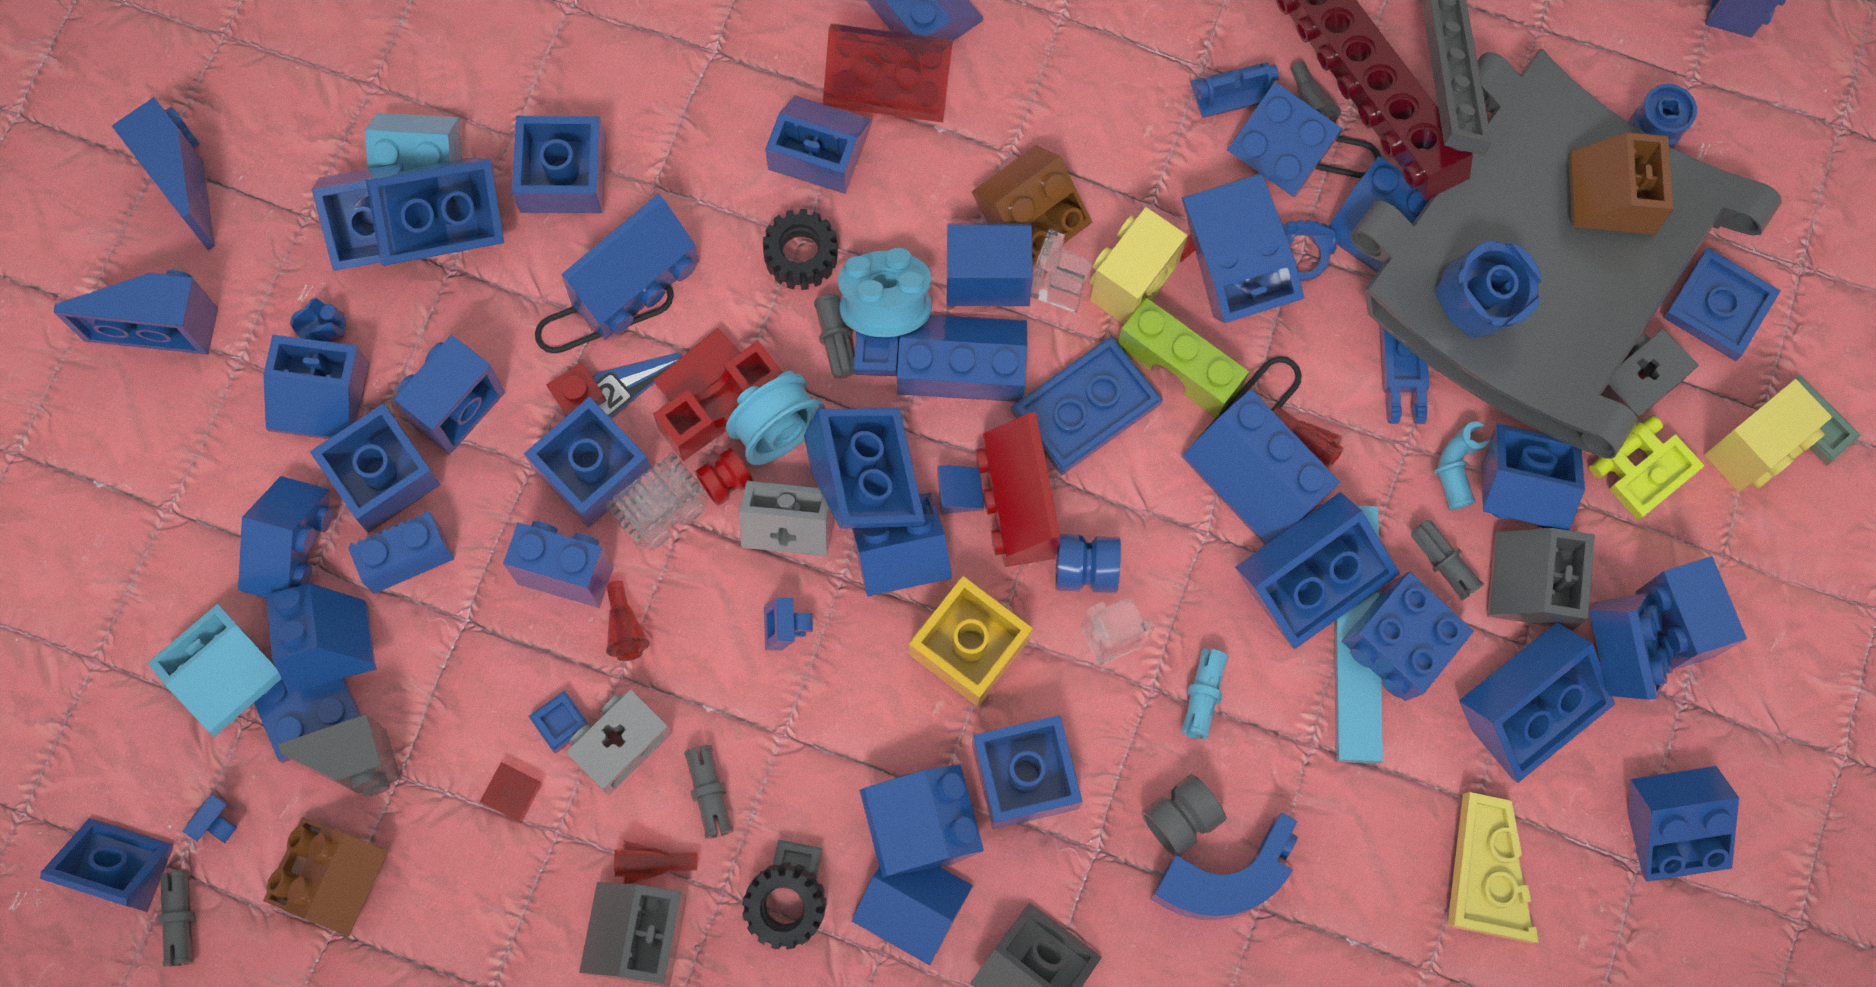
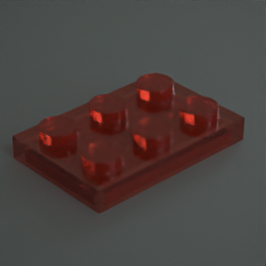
(887, 72)

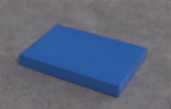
(1088, 404)

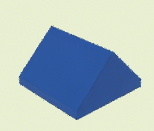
(989, 264)
(110, 864)
(913, 909)

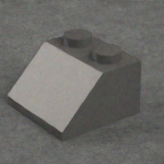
(348, 753)
(1037, 955)

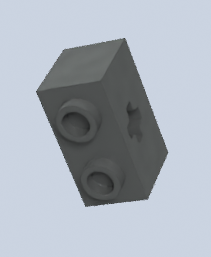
(1662, 364)

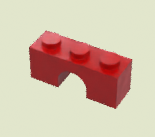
(698, 419)

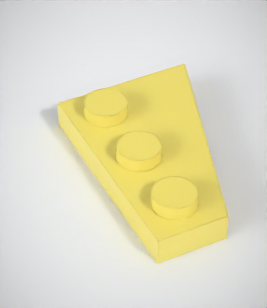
(1487, 872)

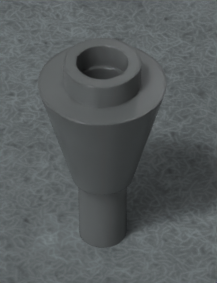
(1312, 93)

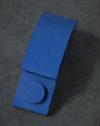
(1216, 896)

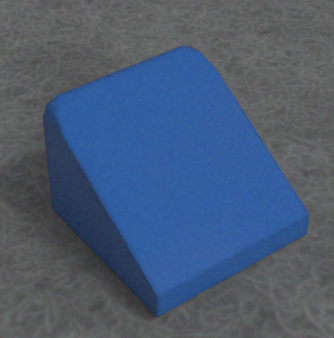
(959, 489)

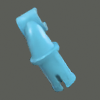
(1452, 470)

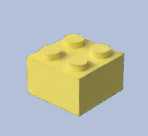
(1136, 265)
(1770, 438)

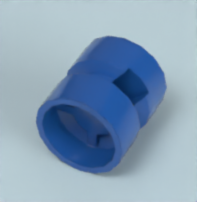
(1666, 112)
(1088, 563)

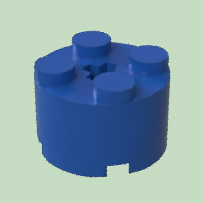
(1490, 288)

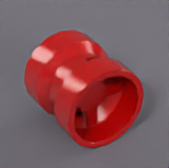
(726, 475)

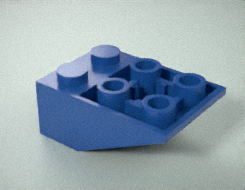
(1242, 249)

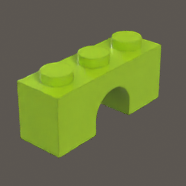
(1205, 371)

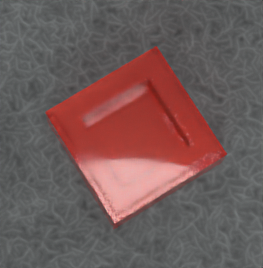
(511, 792)

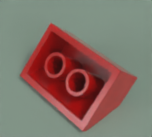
(1019, 492)

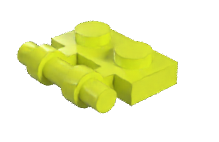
(1656, 476)

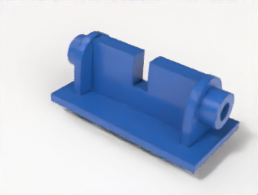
(1233, 89)

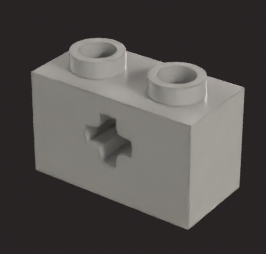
(785, 519)
(606, 762)

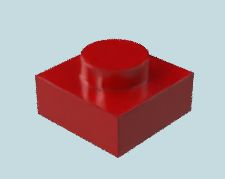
(574, 388)

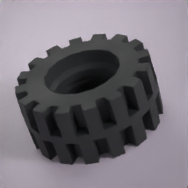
(800, 226)
(768, 928)

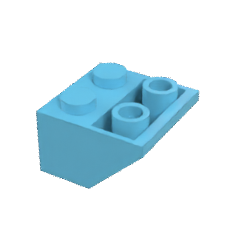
(411, 140)
(215, 670)

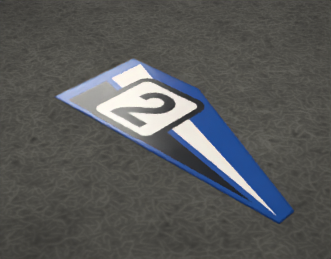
(629, 381)

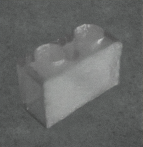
(658, 503)

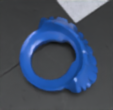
(1322, 237)

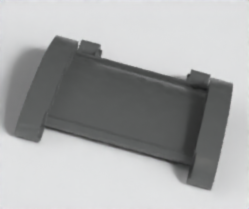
(1594, 283)

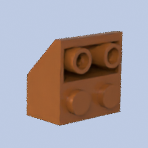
(1621, 184)
(1034, 192)
(325, 876)

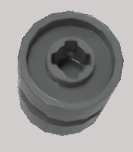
(1188, 812)

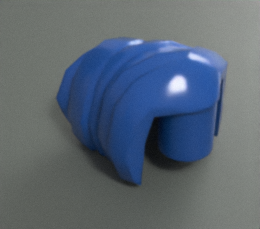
(319, 322)

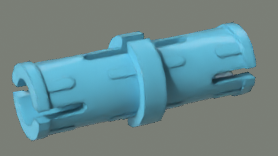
(1204, 694)

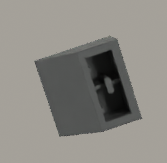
(1541, 576)
(633, 933)

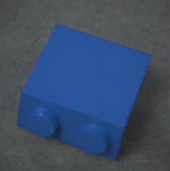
(558, 564)
(1407, 637)

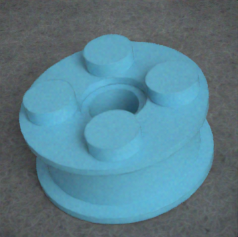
(885, 293)
(773, 417)

